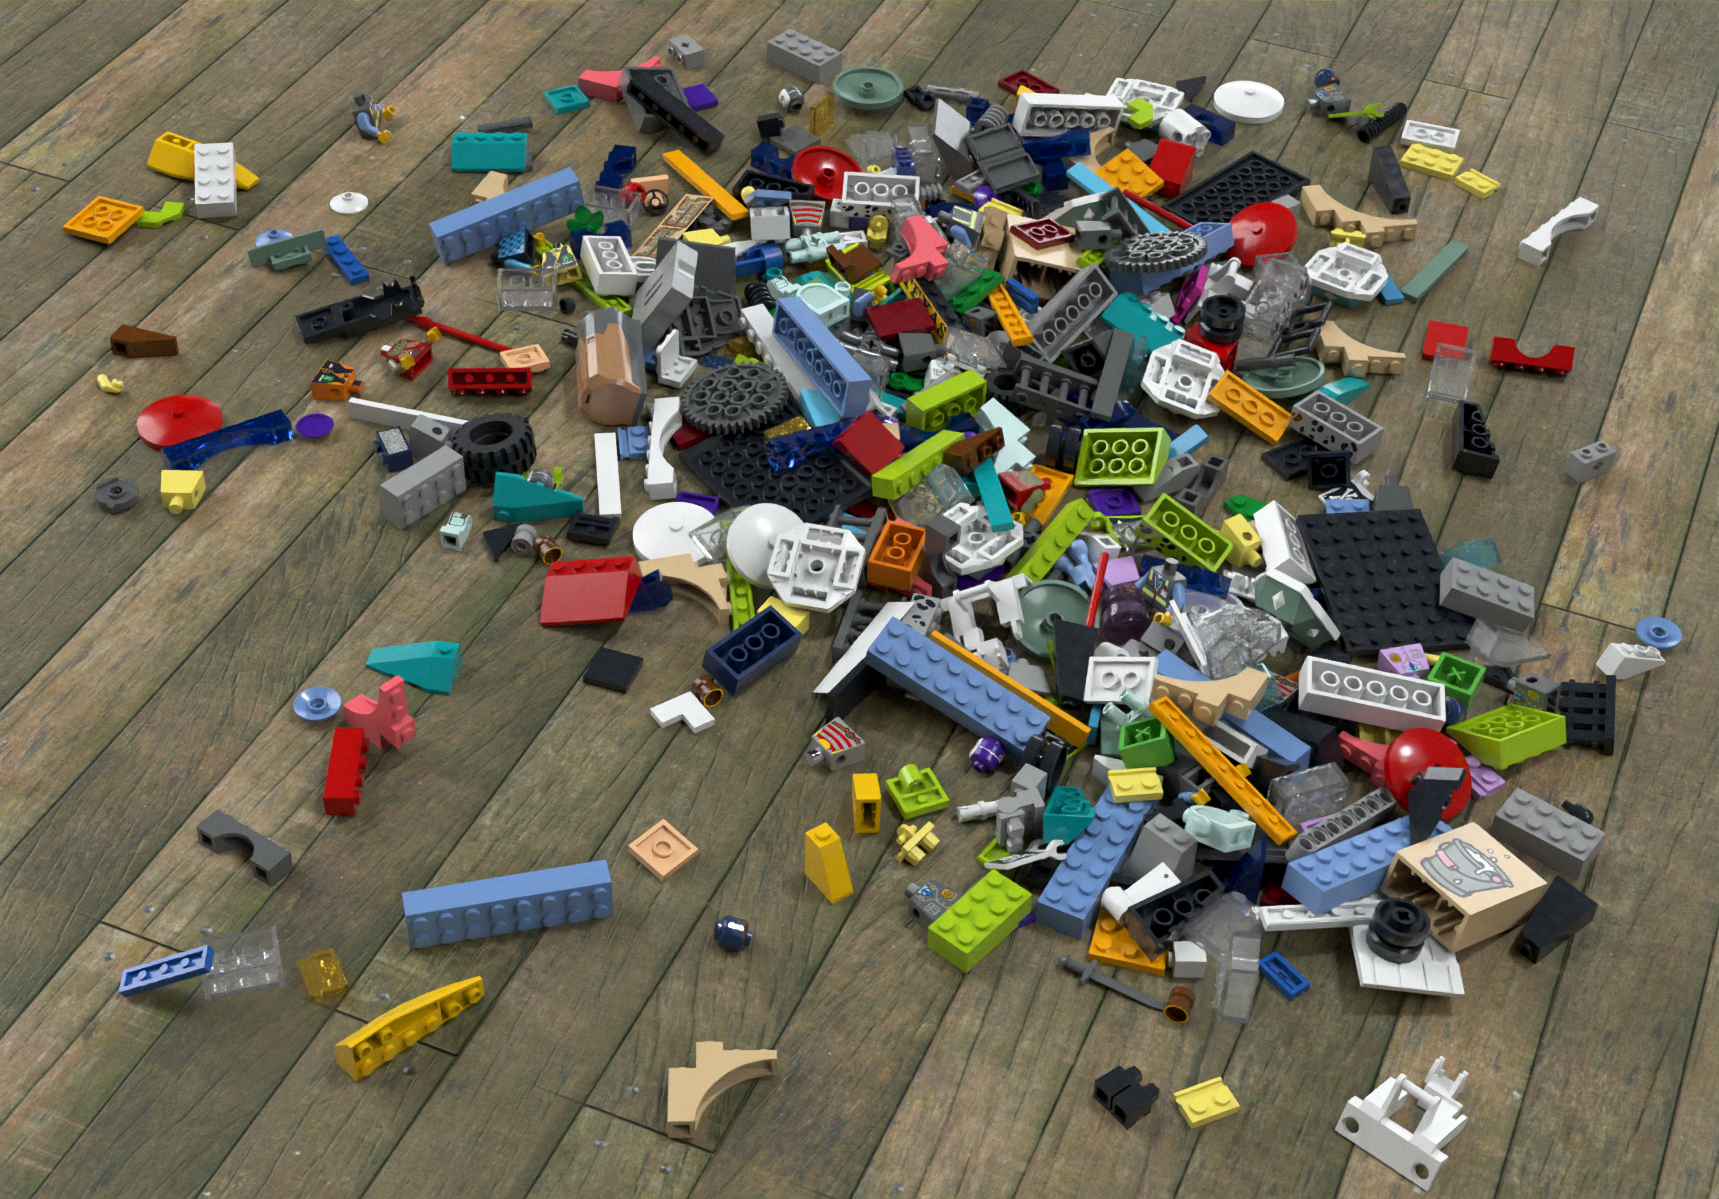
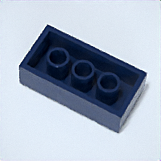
(751, 650)

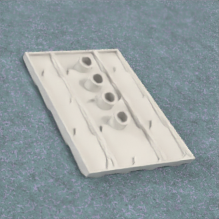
(1431, 973)

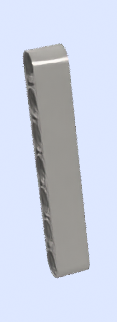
(1343, 824)

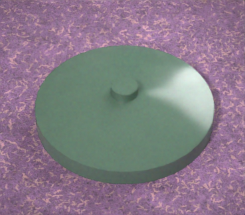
(868, 88)
(1287, 380)
(1043, 604)

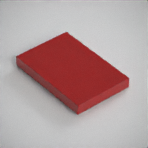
(1443, 333)

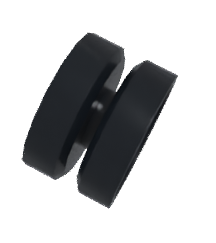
(1222, 319)
(1059, 448)
(1046, 758)
(1398, 930)

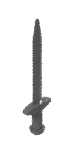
(1088, 972)

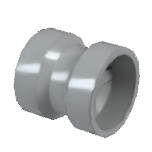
(524, 539)

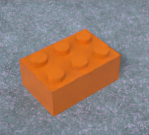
(897, 556)

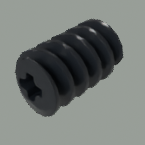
(758, 294)

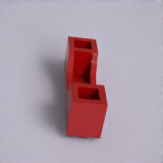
(1505, 352)

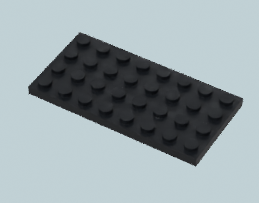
(1234, 188)

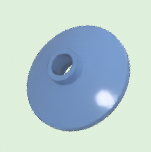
(271, 236)
(1658, 632)
(317, 704)

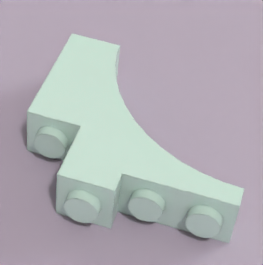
(1014, 454)

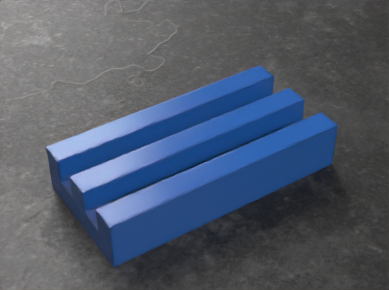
(1022, 296)
(1279, 977)

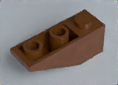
(142, 343)
(973, 451)

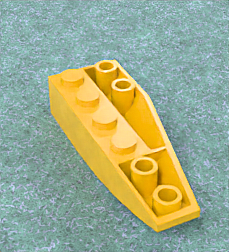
(176, 158)
(404, 1026)

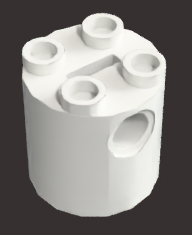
(1183, 128)

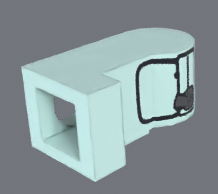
(781, 287)
(457, 527)

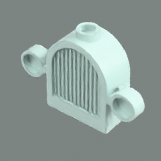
(827, 303)
(1219, 828)

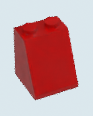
(1174, 165)
(1226, 352)
(869, 444)

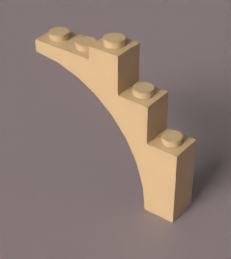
(1326, 211)

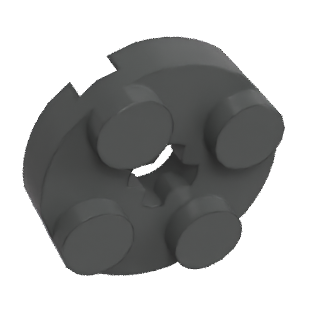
(715, 219)
(126, 495)

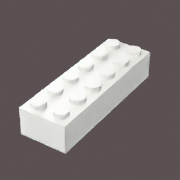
(1058, 113)
(1370, 696)

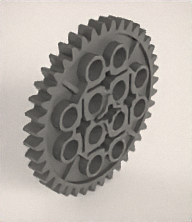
(1155, 252)
(734, 397)

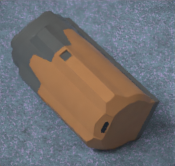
(610, 368)

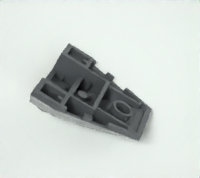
(707, 322)

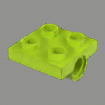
(916, 791)

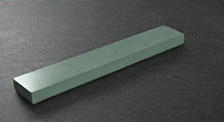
(1434, 271)

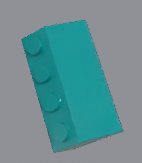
(489, 151)
(1140, 319)

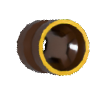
(547, 549)
(707, 691)
(1179, 1004)

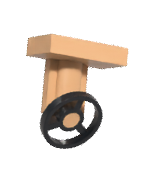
(654, 188)

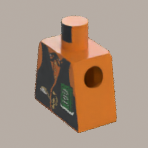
(335, 382)

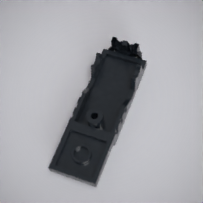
(362, 312)

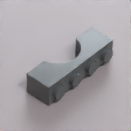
(1209, 480)
(940, 537)
(224, 833)

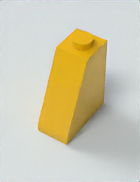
(866, 803)
(827, 863)

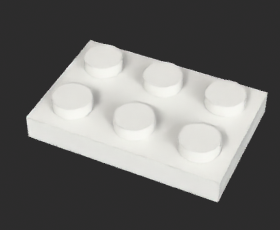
(1430, 136)
(1111, 675)

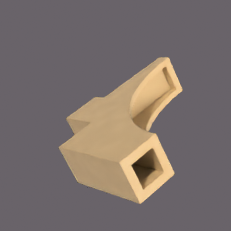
(1098, 142)
(491, 186)
(991, 234)
(1355, 357)
(701, 584)
(1211, 699)
(715, 1071)

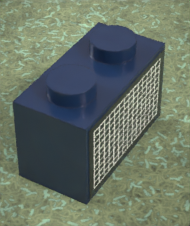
(393, 449)

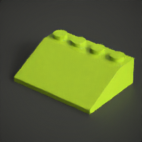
(1122, 457)
(1510, 734)

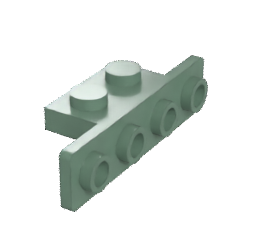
(288, 251)

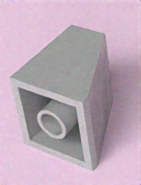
(1163, 842)

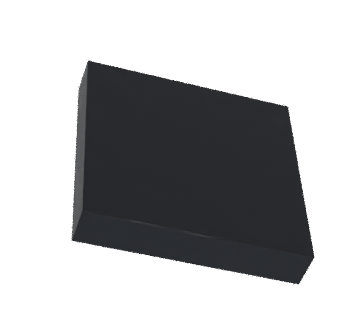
(613, 670)

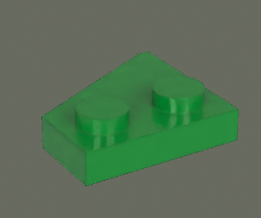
(1243, 505)

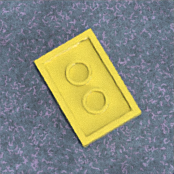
(1431, 162)

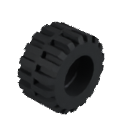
(1000, 386)

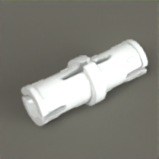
(977, 811)

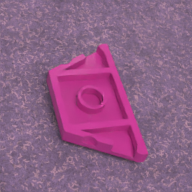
(1190, 290)

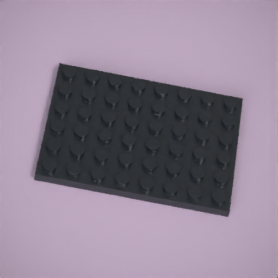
(741, 476)
(1381, 580)

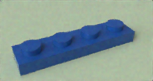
(345, 261)
(166, 970)

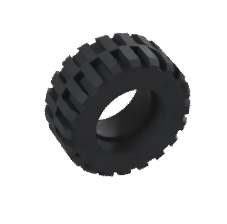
(495, 445)

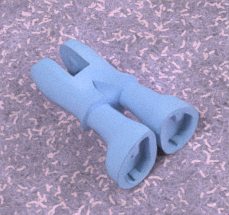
(1083, 574)

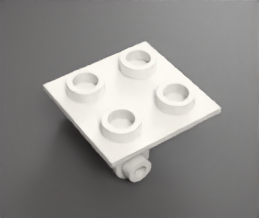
(1241, 585)

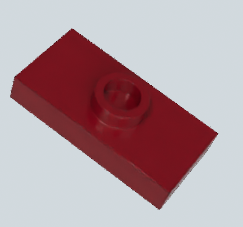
(866, 510)

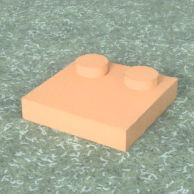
(527, 356)
(662, 850)

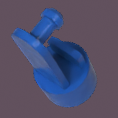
(760, 260)

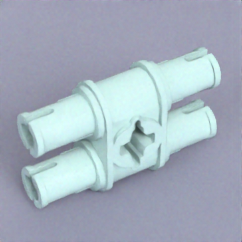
(812, 247)
(1139, 709)

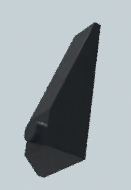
(1429, 798)

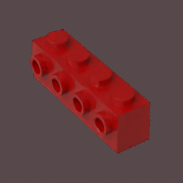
(490, 379)
(345, 771)

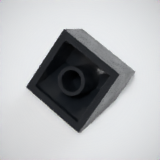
(1328, 469)

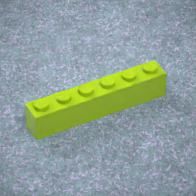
(913, 467)
(1053, 541)

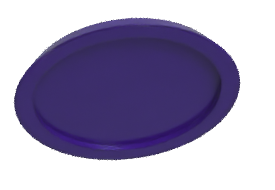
(984, 194)
(314, 425)

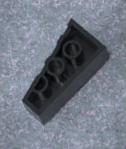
(764, 181)
(1471, 442)
(1317, 735)
(1164, 916)

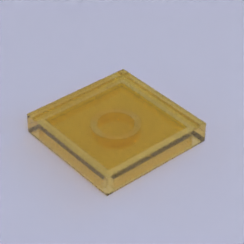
(822, 114)

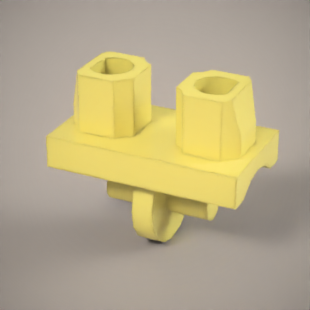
(877, 231)
(1339, 236)
(912, 840)

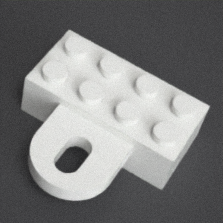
(611, 267)

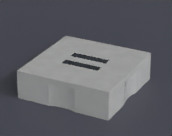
(665, 293)

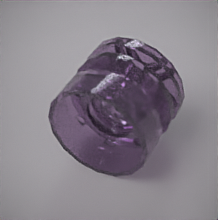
(1124, 613)

